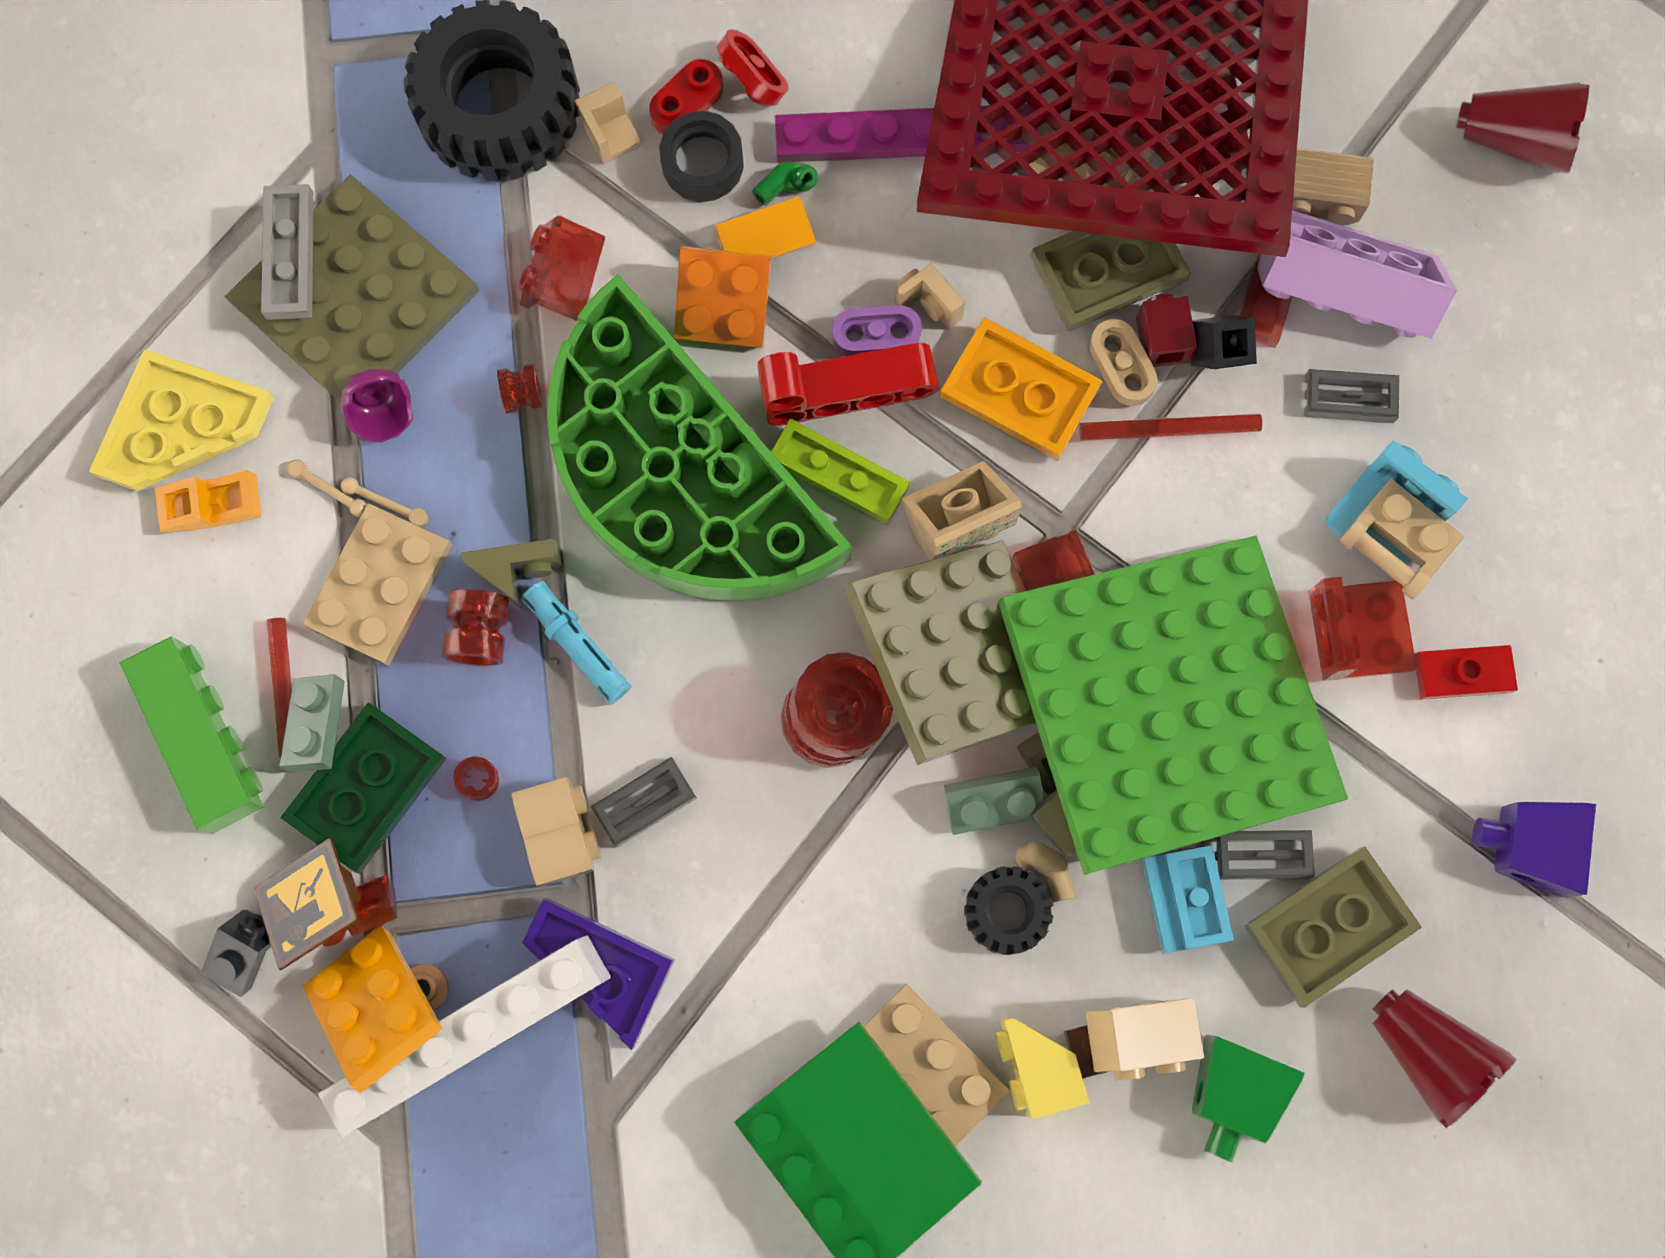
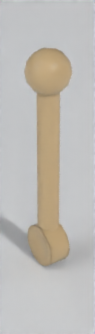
(299, 470)
(416, 516)

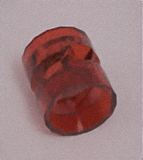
(475, 627)

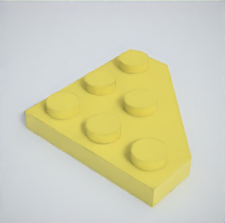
(176, 420)

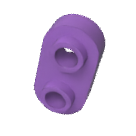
(875, 327)

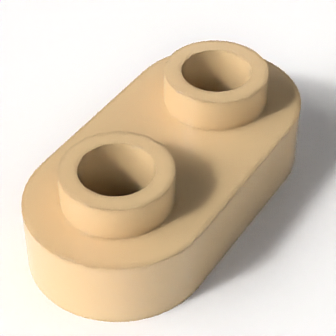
(1125, 364)

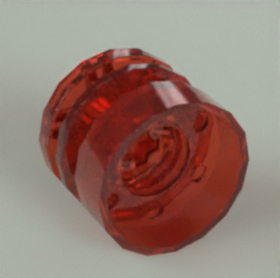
(854, 692)

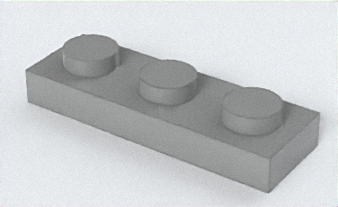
(287, 252)

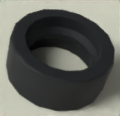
(701, 125)

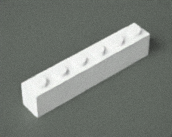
(472, 1033)

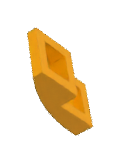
(209, 503)

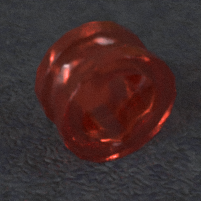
(470, 791)

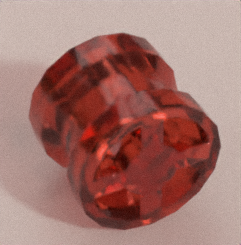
(520, 388)

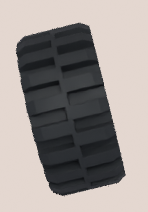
(485, 40)

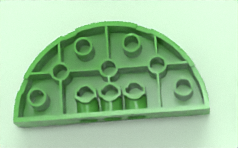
(673, 468)

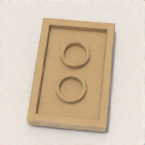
(378, 584)
(935, 1064)

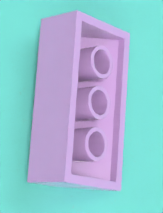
(1360, 276)

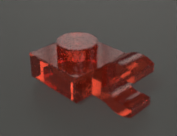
(374, 910)

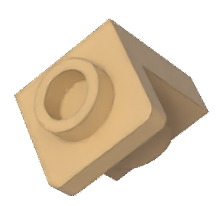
(937, 295)

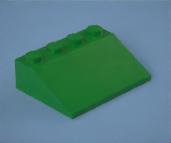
(858, 1150)

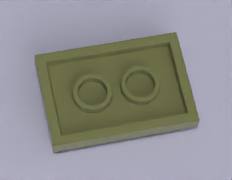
(1105, 273)
(1332, 927)

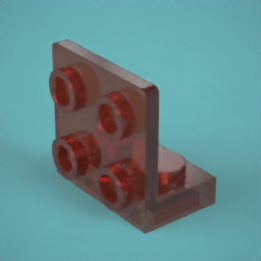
(1361, 629)

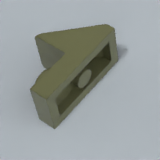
(502, 564)

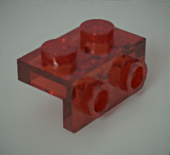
(561, 267)

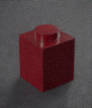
(1166, 330)

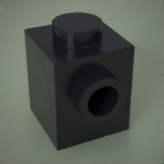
(1224, 342)

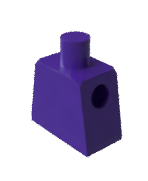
(1542, 844)

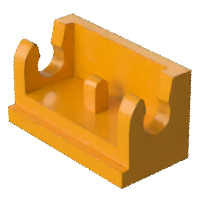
(768, 231)

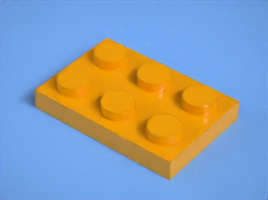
(1020, 388)
(371, 1009)

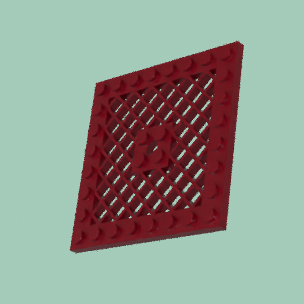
(1122, 210)

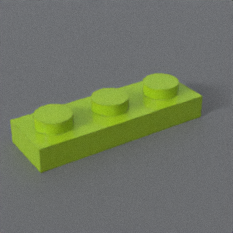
(840, 472)

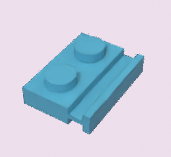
(1187, 899)

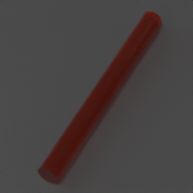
(1170, 427)

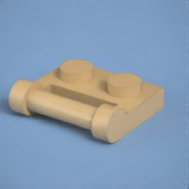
(1410, 529)

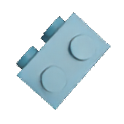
(1407, 470)

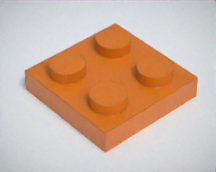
(722, 296)

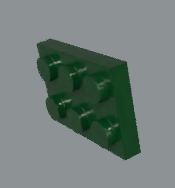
(367, 791)

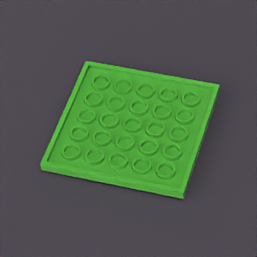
(1170, 703)

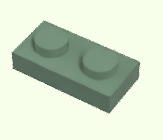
(312, 723)
(993, 800)

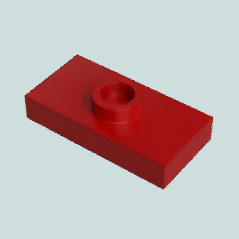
(1465, 672)

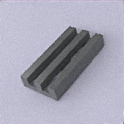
(1351, 412)
(654, 817)
(1223, 856)

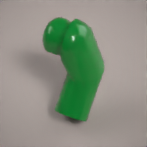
(785, 178)

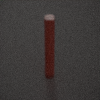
(280, 674)

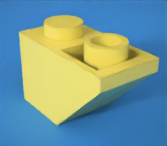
(1044, 1071)

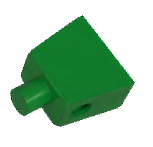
(1240, 1094)

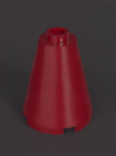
(1528, 123)
(1439, 1054)

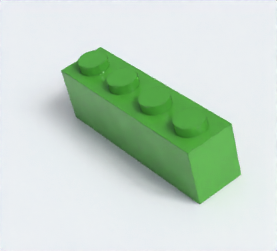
(192, 734)

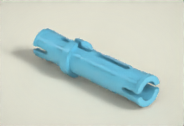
(583, 651)

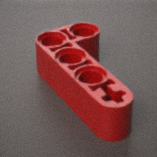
(844, 382)

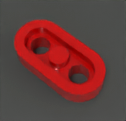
(752, 67)
(687, 93)

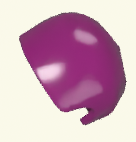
(383, 411)

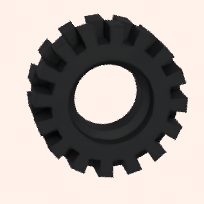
(1037, 905)

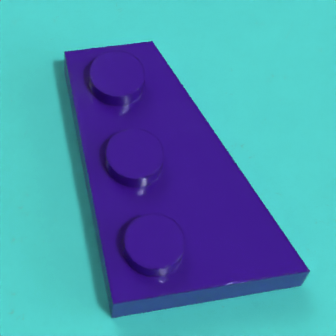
(634, 967)

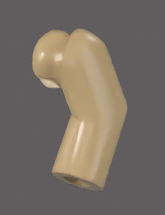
(1050, 864)

